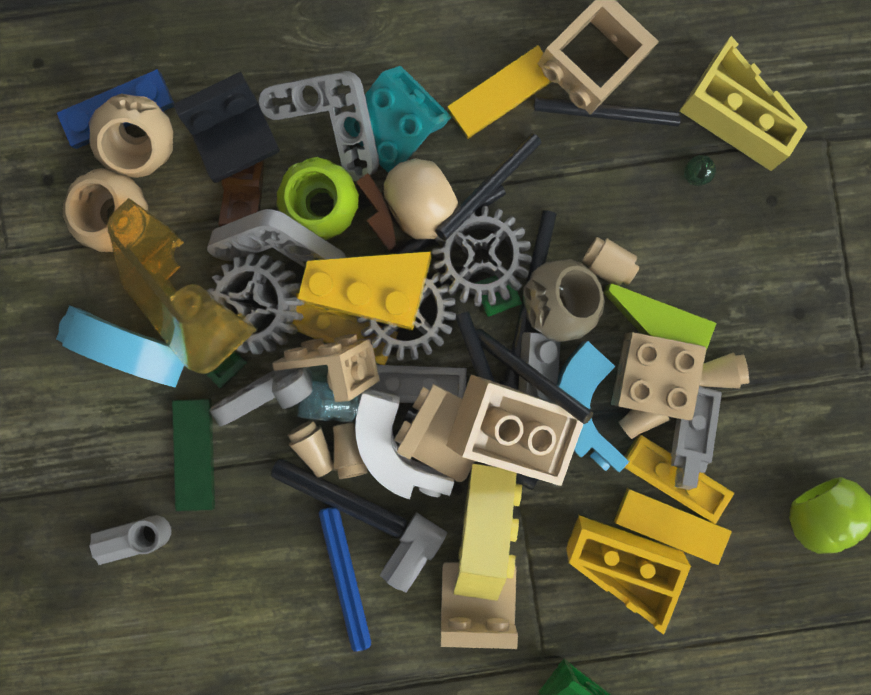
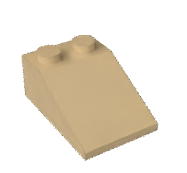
(514, 431)

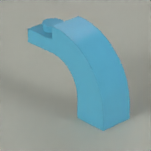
(119, 347)
(579, 378)

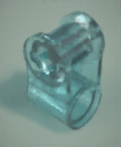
(322, 405)

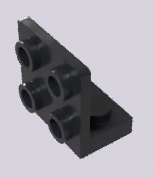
(227, 127)

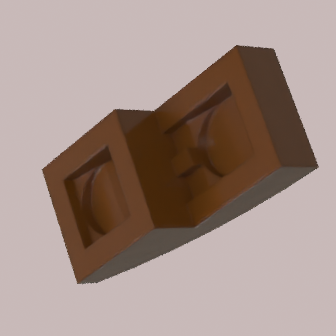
(242, 194)
(381, 221)

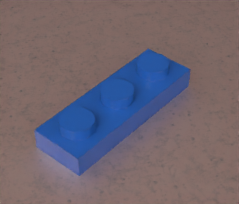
(77, 117)

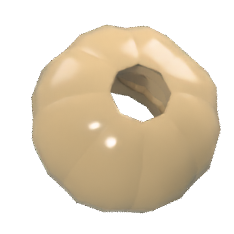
(121, 151)
(419, 197)
(89, 201)

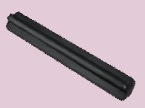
(338, 498)

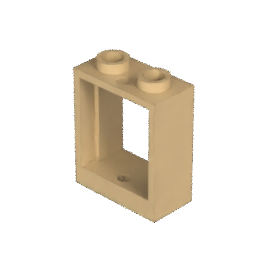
(620, 29)

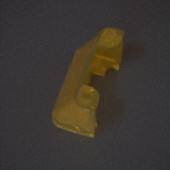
(188, 320)

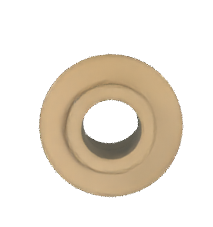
(611, 262)

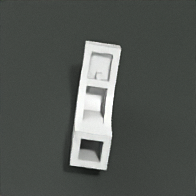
(379, 450)

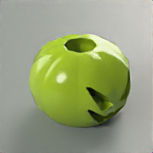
(316, 176)
(832, 519)

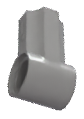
(129, 539)
(416, 546)

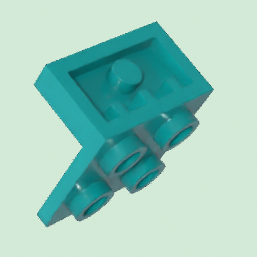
(400, 116)

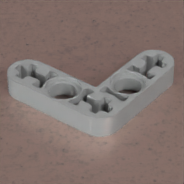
(330, 101)
(269, 230)
(286, 386)

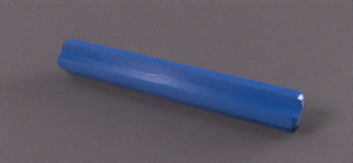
(345, 578)

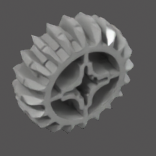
(493, 266)
(260, 290)
(429, 333)

